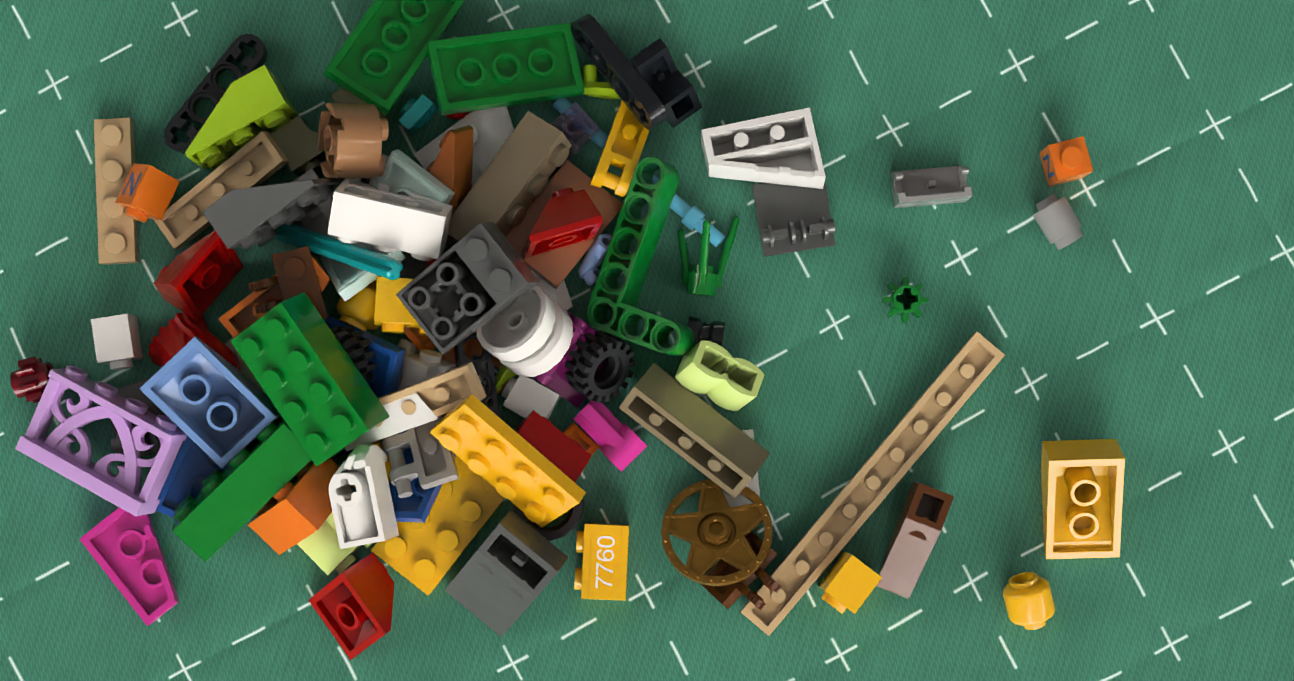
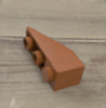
(455, 164)

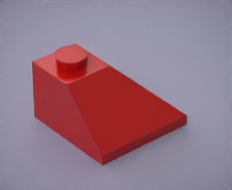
(564, 221)
(198, 275)
(357, 605)

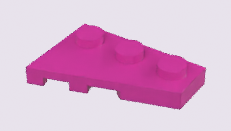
(134, 562)

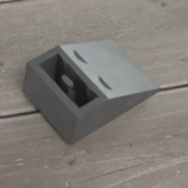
(255, 213)
(467, 286)
(506, 573)

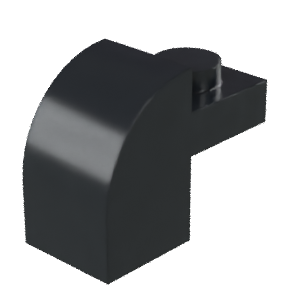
(667, 82)

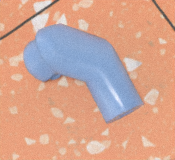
(589, 267)

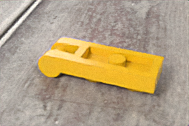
(621, 151)

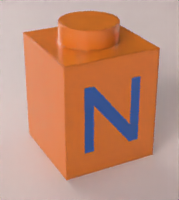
(1066, 161)
(146, 192)

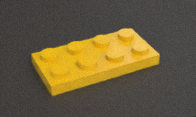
(507, 461)
(429, 549)

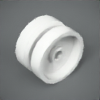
(529, 334)

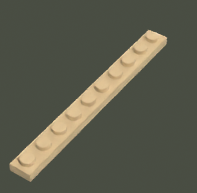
(874, 481)

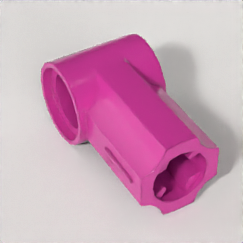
(615, 440)

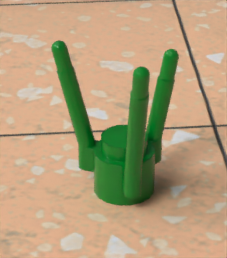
(702, 278)

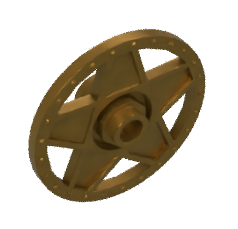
(716, 533)

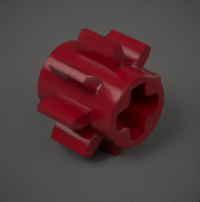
(30, 378)

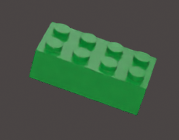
(309, 378)
(239, 490)

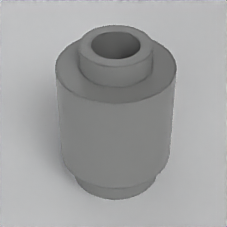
(1058, 221)

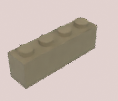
(512, 178)
(694, 430)

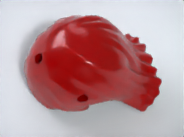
(179, 333)

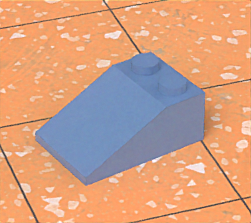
(210, 401)

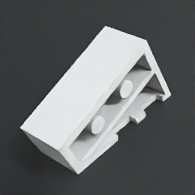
(766, 150)
(389, 219)

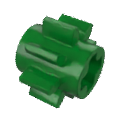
(911, 293)

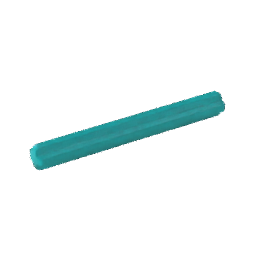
(340, 251)

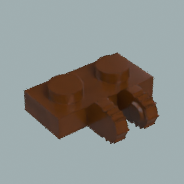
(294, 275)
(730, 593)

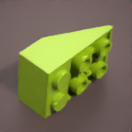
(246, 109)

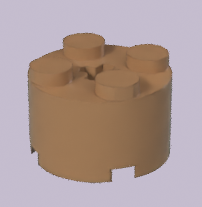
(352, 140)

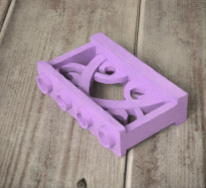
(55, 450)

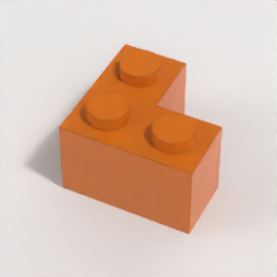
(296, 508)

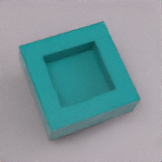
(416, 114)

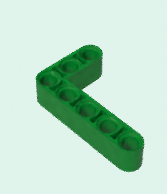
(636, 264)

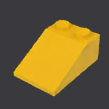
(1082, 498)

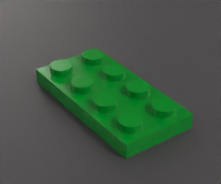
(389, 48)
(504, 68)

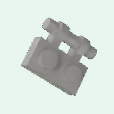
(431, 463)

